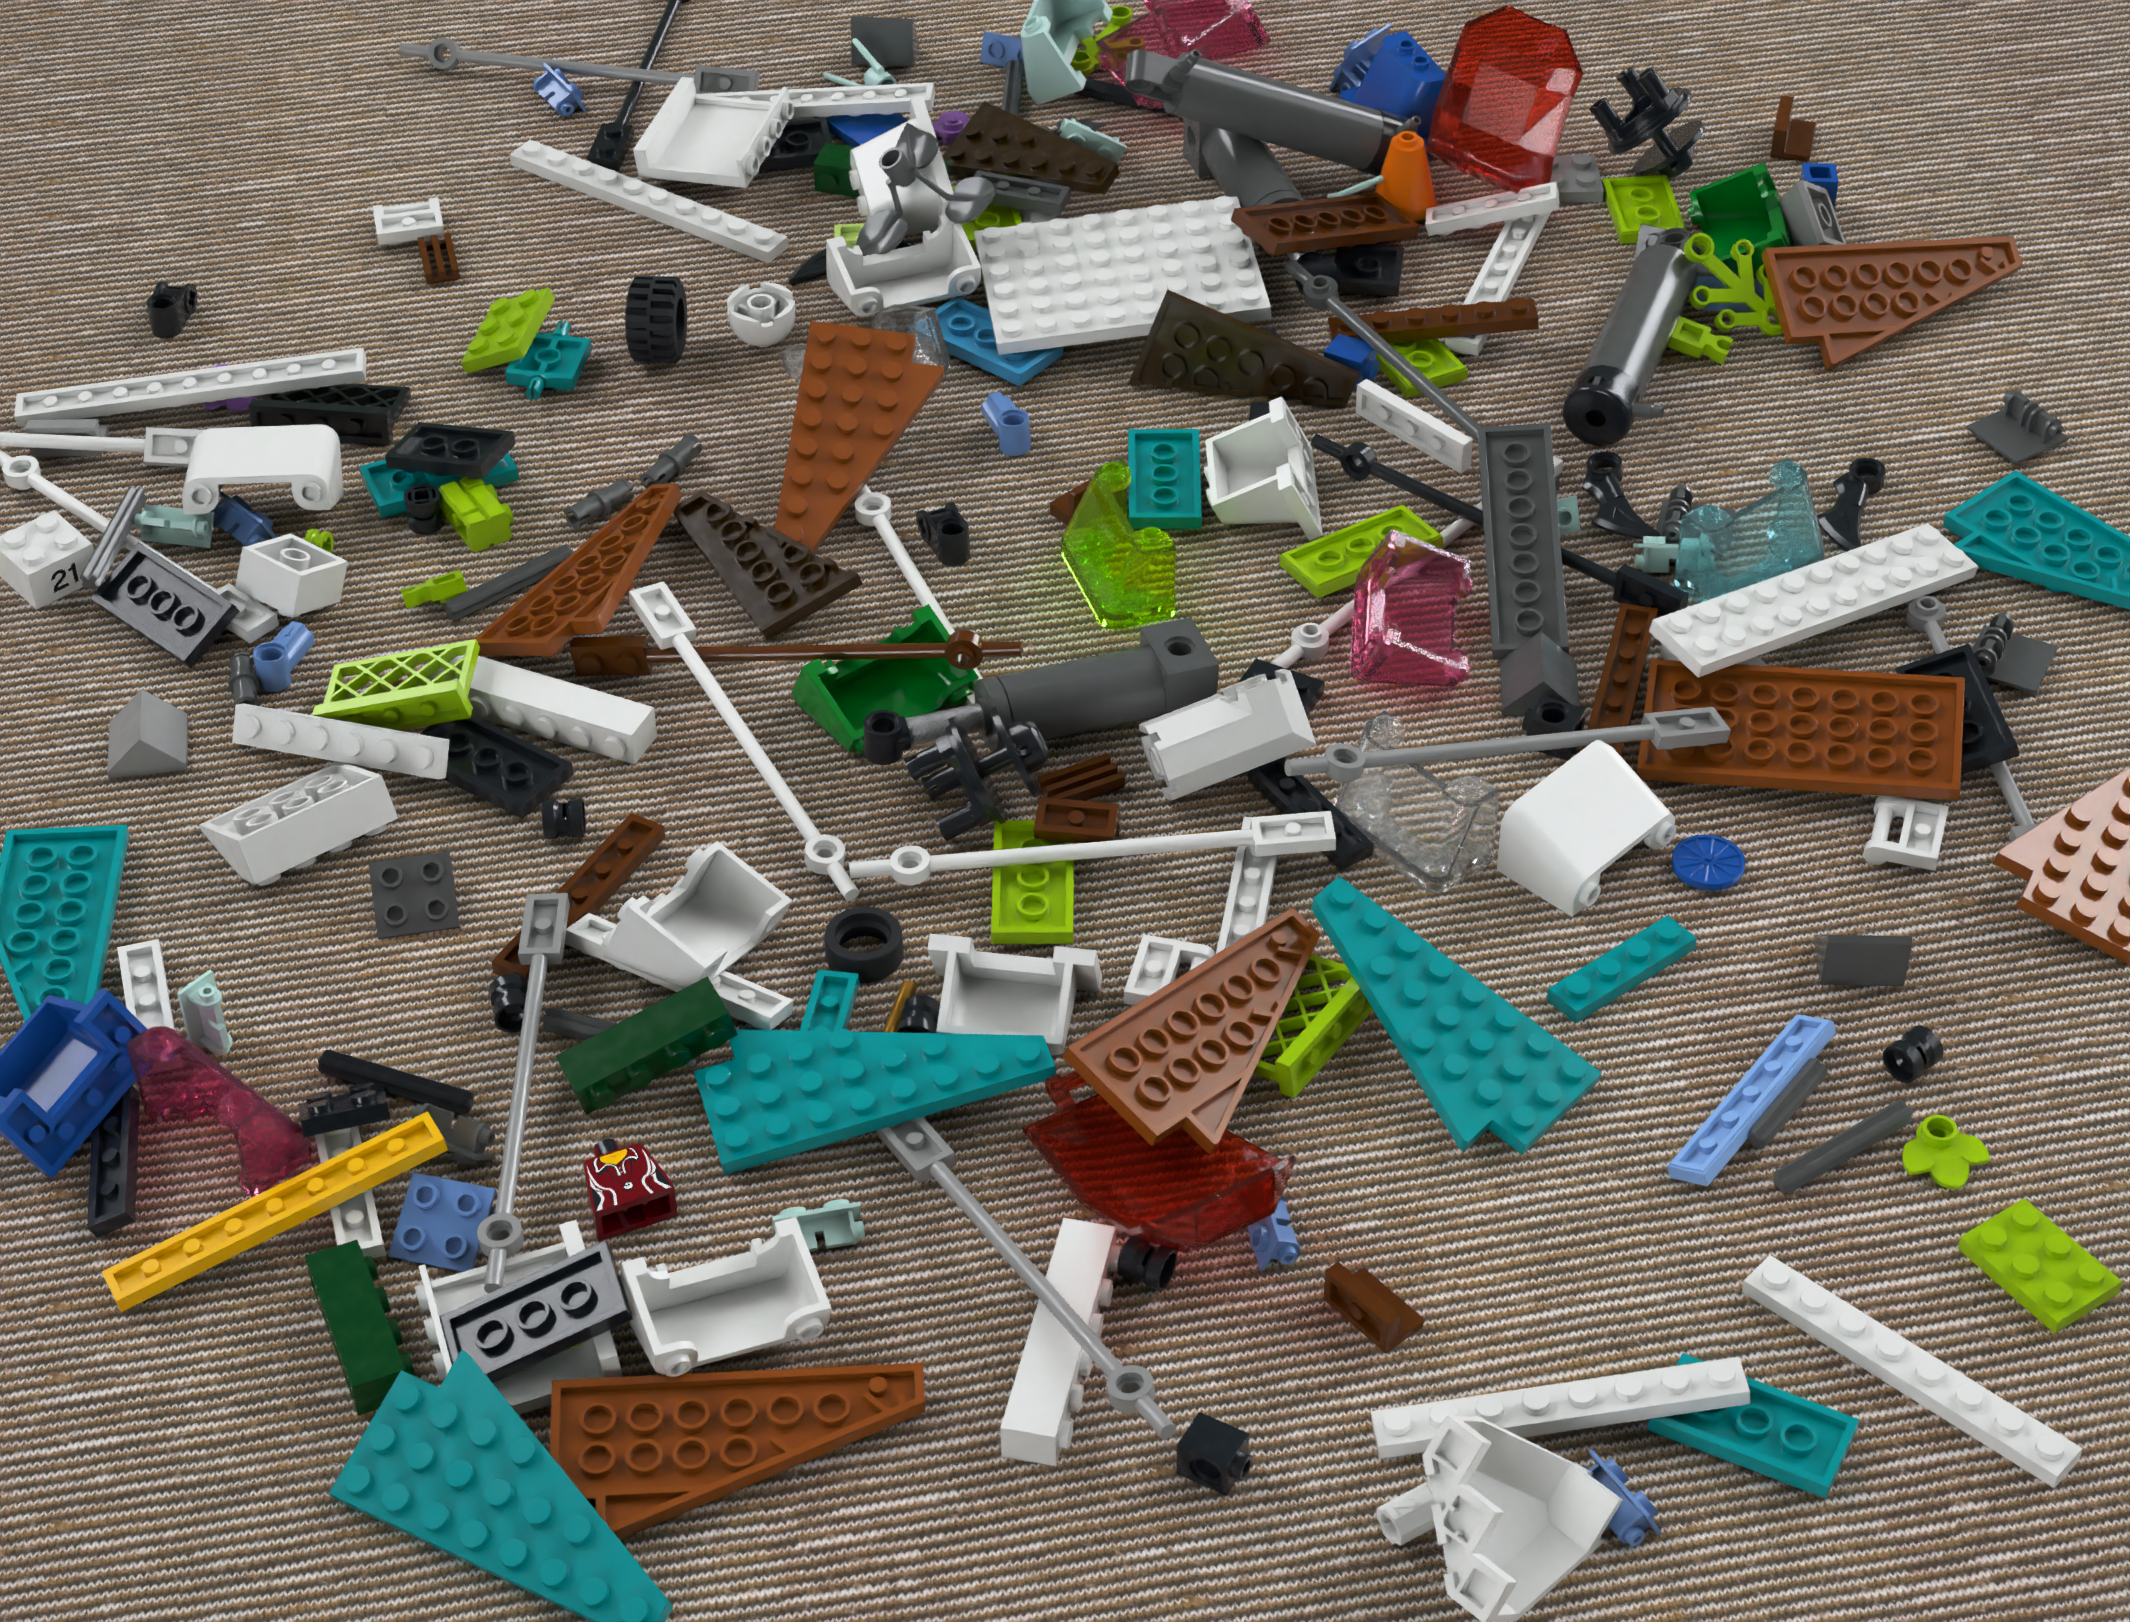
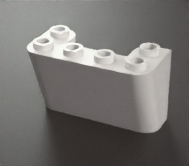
(703, 922)

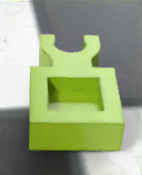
(1696, 339)
(438, 588)

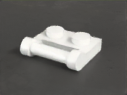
(408, 222)
(1919, 836)
(1158, 965)

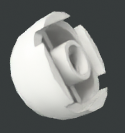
(761, 314)

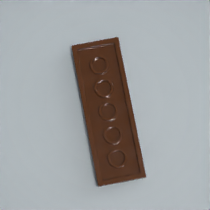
(1324, 223)

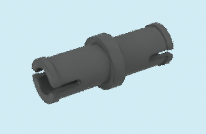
(672, 462)
(598, 503)
(243, 680)

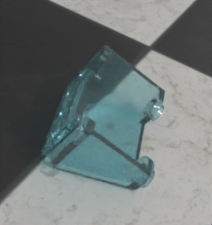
(1752, 545)

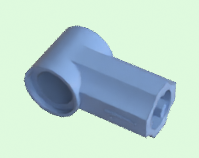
(1008, 423)
(278, 658)

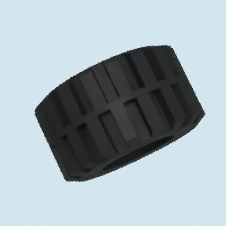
(656, 319)

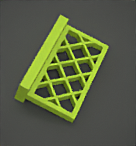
(406, 704)
(1323, 1031)

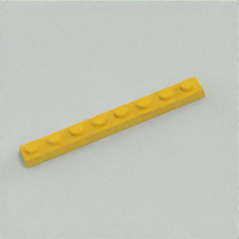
(274, 1211)

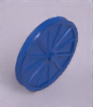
(1708, 862)

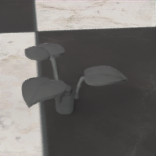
(901, 164)

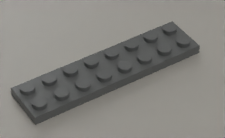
(1521, 536)

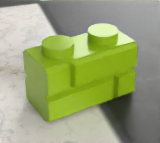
(476, 513)

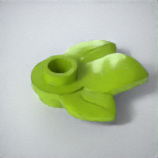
(1943, 1152)

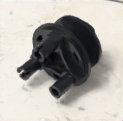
(1651, 111)
(973, 772)

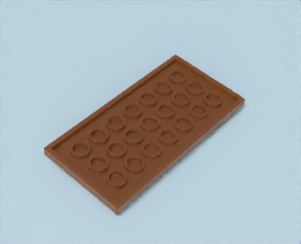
(1814, 730)

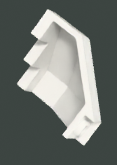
(1509, 1516)

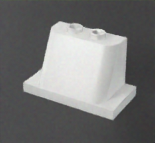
(919, 203)
(1264, 473)
(1010, 991)

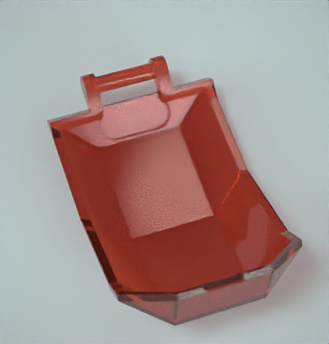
(1505, 99)
(1160, 1191)

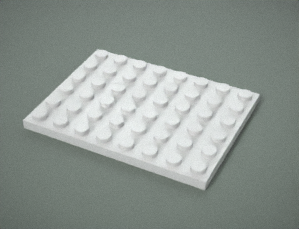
(1111, 270)

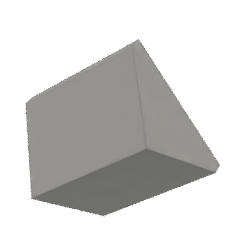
(1810, 216)
(147, 738)

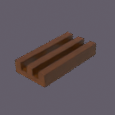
(436, 245)
(1083, 780)

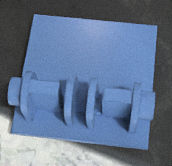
(1358, 60)
(441, 1222)

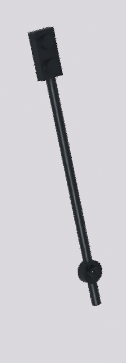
(616, 137)
(1628, 583)

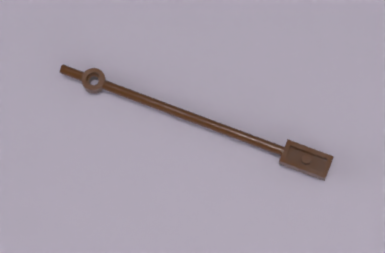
(633, 656)

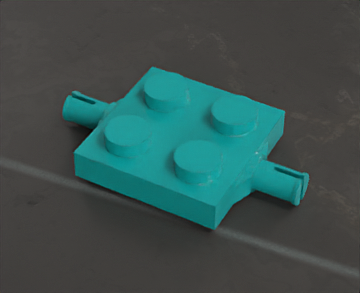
(550, 362)

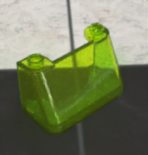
(1119, 570)

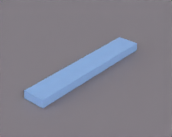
(1731, 1121)

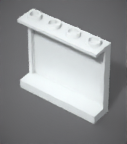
(710, 137)
(531, 1386)

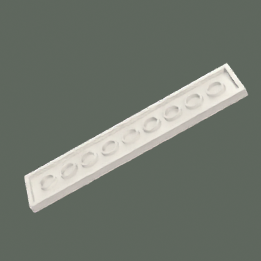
(1812, 599)

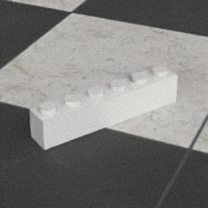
(560, 710)
(1052, 1360)

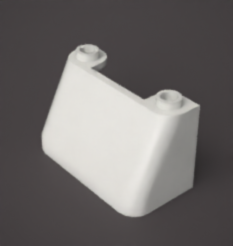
(904, 276)
(265, 454)
(1578, 826)
(727, 1303)

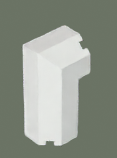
(1226, 734)

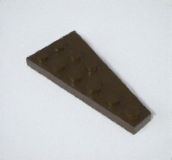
(1016, 148)
(1224, 356)
(762, 568)

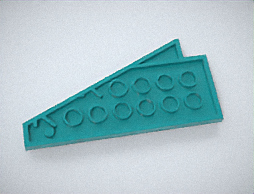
(2043, 540)
(58, 910)
(1461, 1040)
(827, 1086)
(483, 1488)

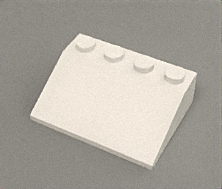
(301, 822)

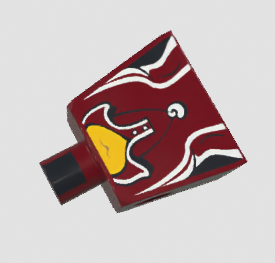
(626, 1189)

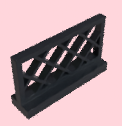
(347, 417)

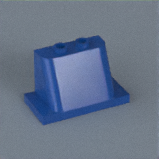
(1401, 82)
(64, 1076)

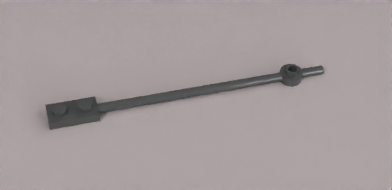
(1322, 293)

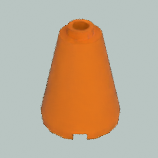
(1407, 176)

